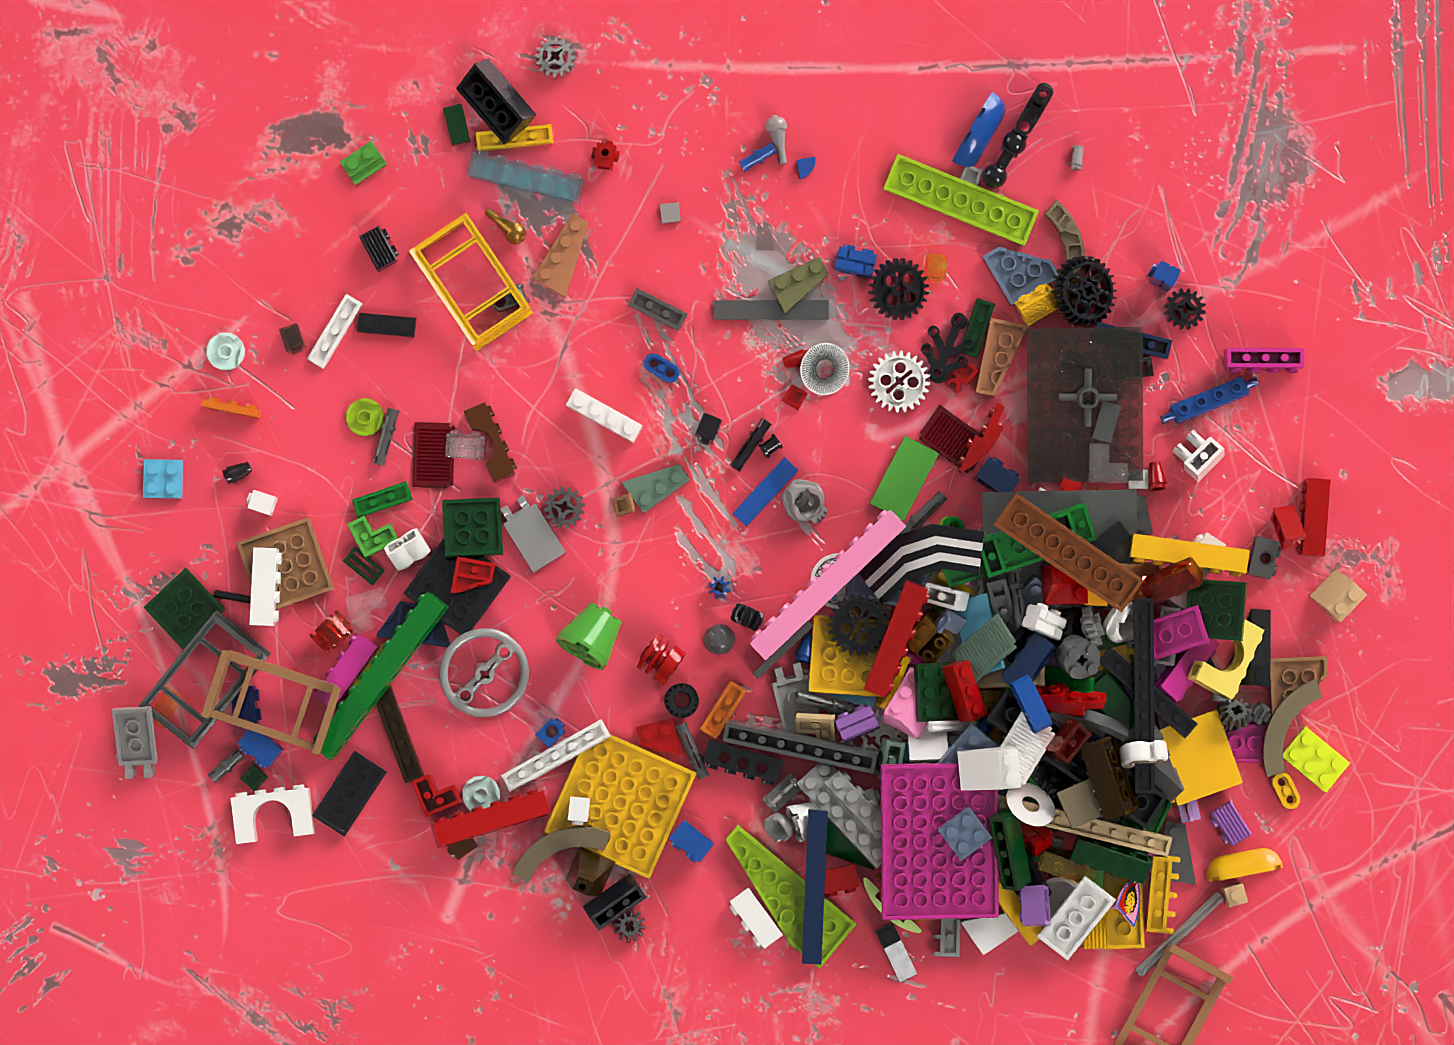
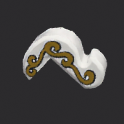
(1143, 753)

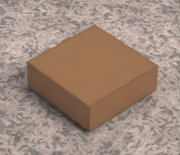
(624, 505)

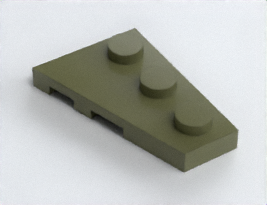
(796, 283)

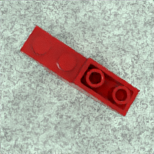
(978, 446)
(1074, 703)

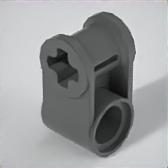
(511, 301)

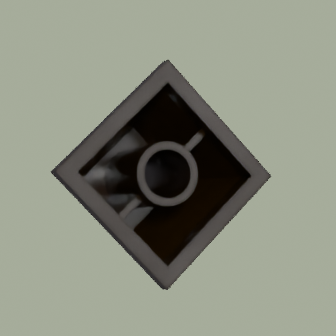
(589, 872)

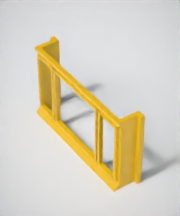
(494, 332)

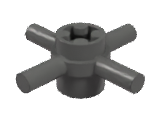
(1092, 402)

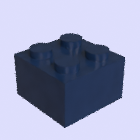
(996, 477)

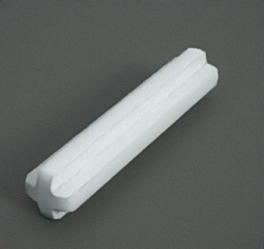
(937, 726)

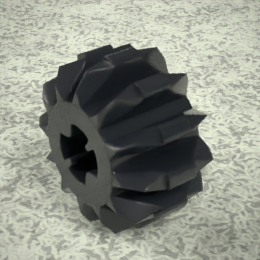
(747, 616)

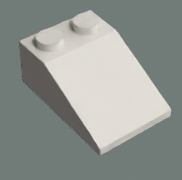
(989, 768)

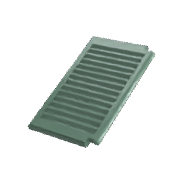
(986, 647)

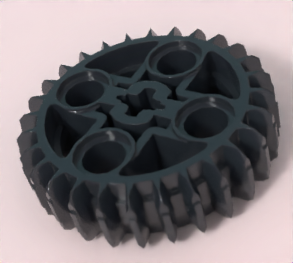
(1083, 294)

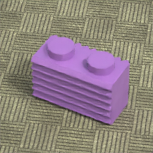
(1229, 823)

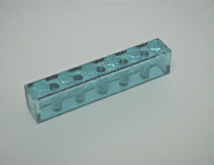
(525, 177)

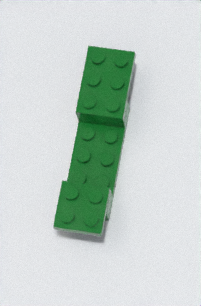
(1005, 554)

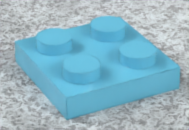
(163, 479)

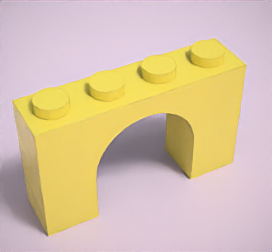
(1226, 682)

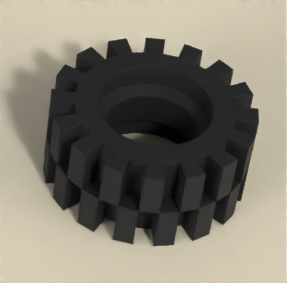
(693, 700)

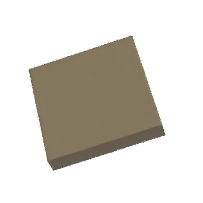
(1079, 803)

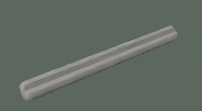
(1180, 933)

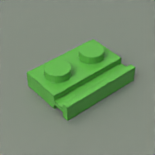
(363, 163)

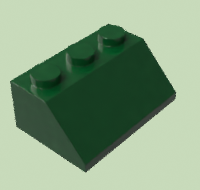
(1118, 703)

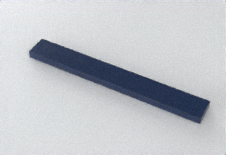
(814, 886)

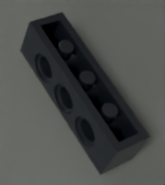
(773, 765)

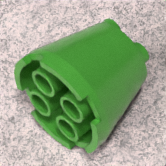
(590, 636)

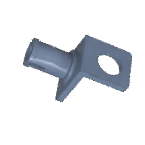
(950, 621)

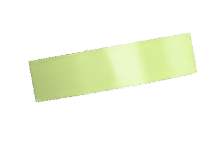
(872, 890)

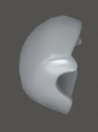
(778, 827)

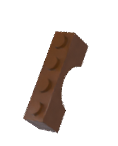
(481, 419)

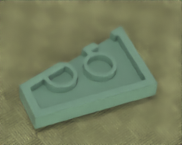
(655, 486)

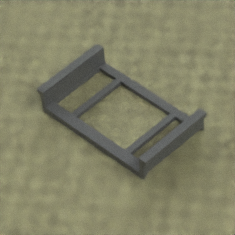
(237, 633)

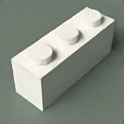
(755, 918)

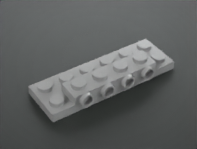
(846, 808)

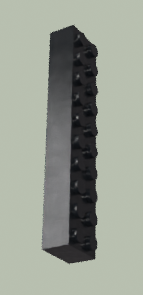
(1003, 716)

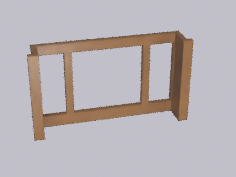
(254, 663)
(1205, 1009)

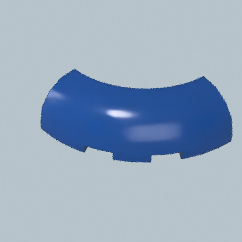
(982, 132)

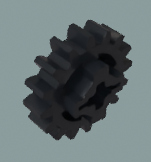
(1193, 310)
(1051, 780)

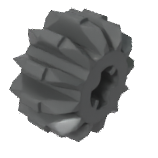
(1237, 721)
(636, 925)

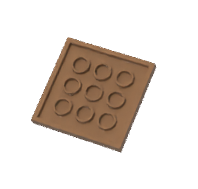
(302, 565)

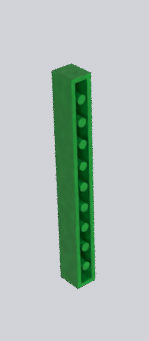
(382, 673)

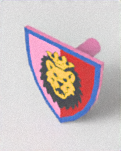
(1128, 902)

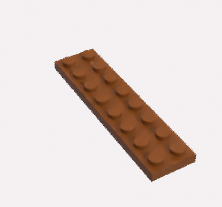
(1068, 552)

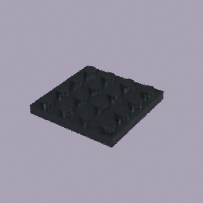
(464, 607)

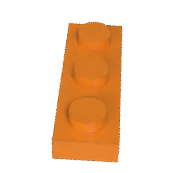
(231, 407)
(723, 709)

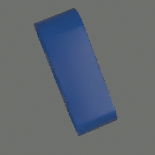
(1031, 704)

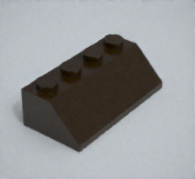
(1108, 778)

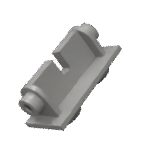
(782, 793)

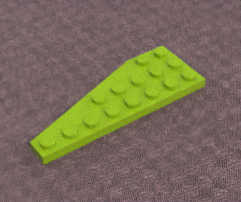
(785, 894)

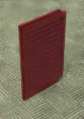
(948, 435)
(430, 465)

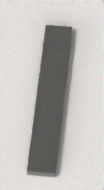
(770, 310)

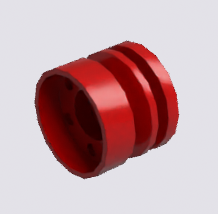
(661, 659)

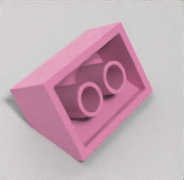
(902, 708)

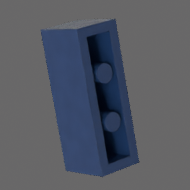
(1030, 659)

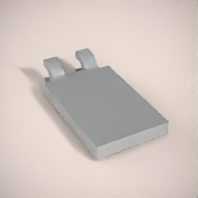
(532, 535)
(785, 692)
(135, 740)

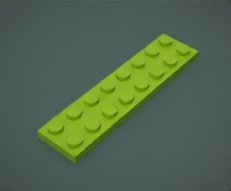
(961, 200)

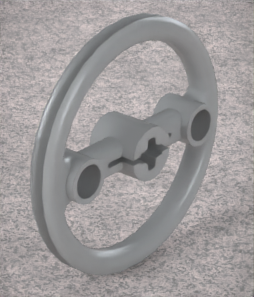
(491, 664)

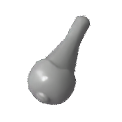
(776, 128)

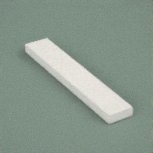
(556, 755)

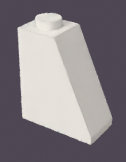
(989, 932)

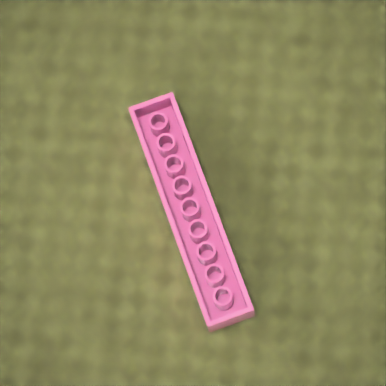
(832, 580)

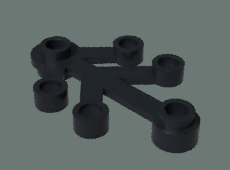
(947, 351)

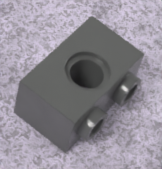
(1255, 566)

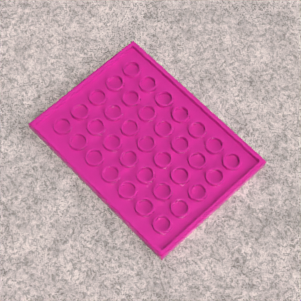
(917, 864)

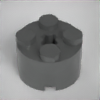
(1077, 657)

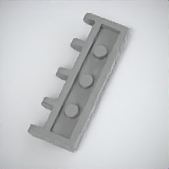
(949, 938)

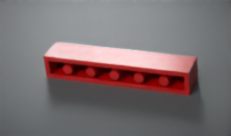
(895, 638)
(489, 819)

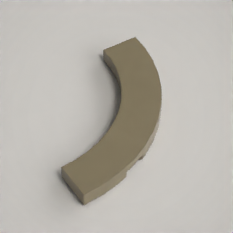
(1068, 232)
(1280, 722)
(558, 841)

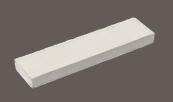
(334, 331)

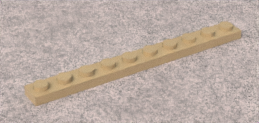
(1104, 830)

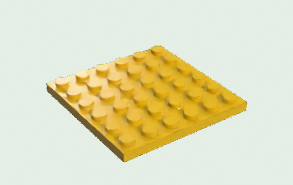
(630, 796)

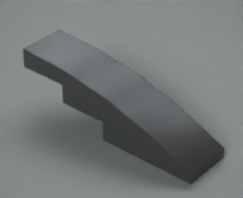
(1096, 723)

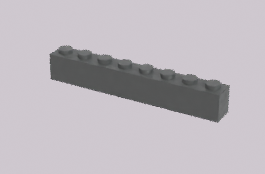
(801, 746)

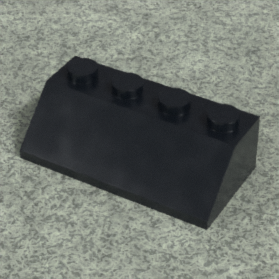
(495, 100)

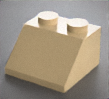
(1337, 595)

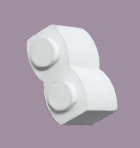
(407, 549)

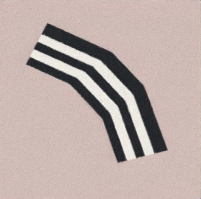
(922, 553)

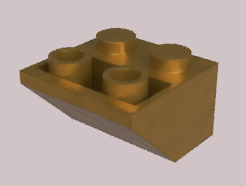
(927, 642)

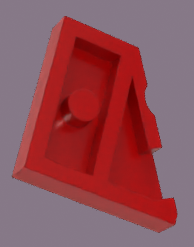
(471, 574)
(660, 736)

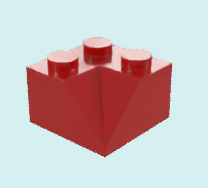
(1061, 589)

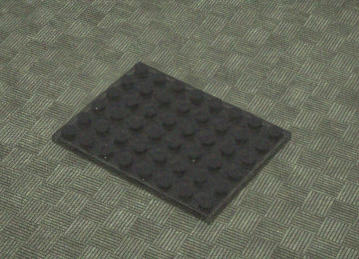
(1056, 428)

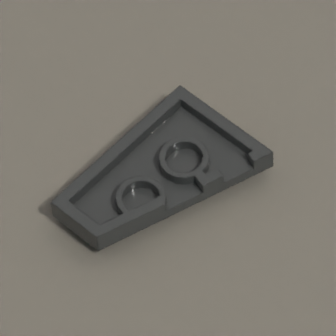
(1180, 848)

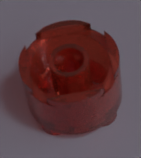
(331, 631)

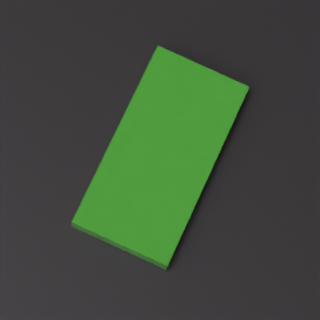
(904, 477)

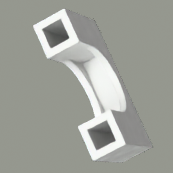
(246, 807)

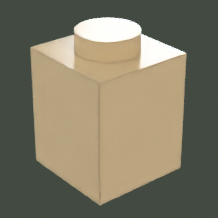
(1234, 894)

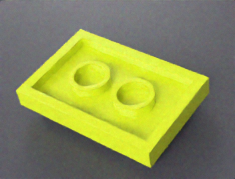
(1315, 759)

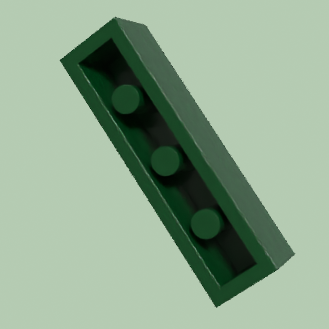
(1010, 850)
(1111, 858)

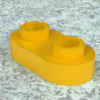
(1286, 790)

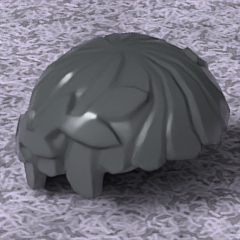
(719, 639)

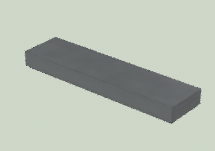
(783, 649)

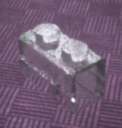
(464, 446)

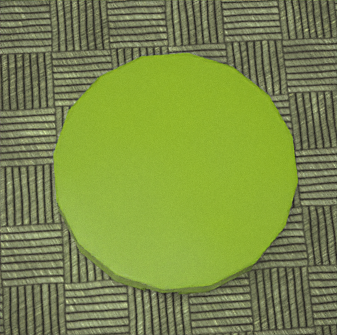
(364, 417)

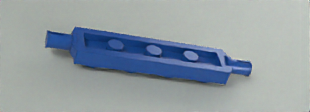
(1209, 400)

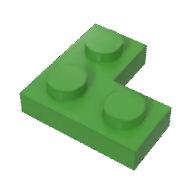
(370, 541)

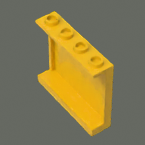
(1202, 758)

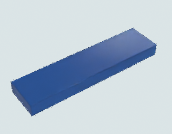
(765, 491)

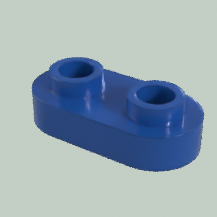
(662, 367)

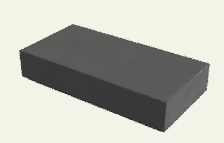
(1106, 421)

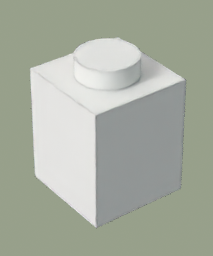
(261, 502)
(579, 810)

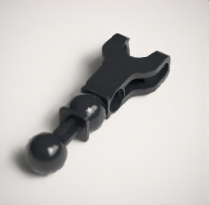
(1015, 141)

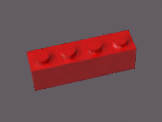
(1314, 516)

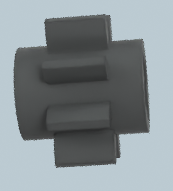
(1260, 713)

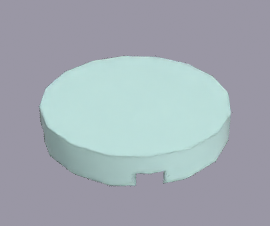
(225, 351)
(480, 792)

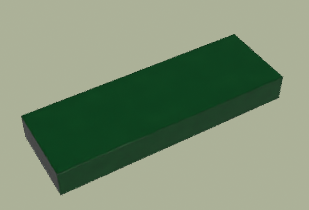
(978, 325)

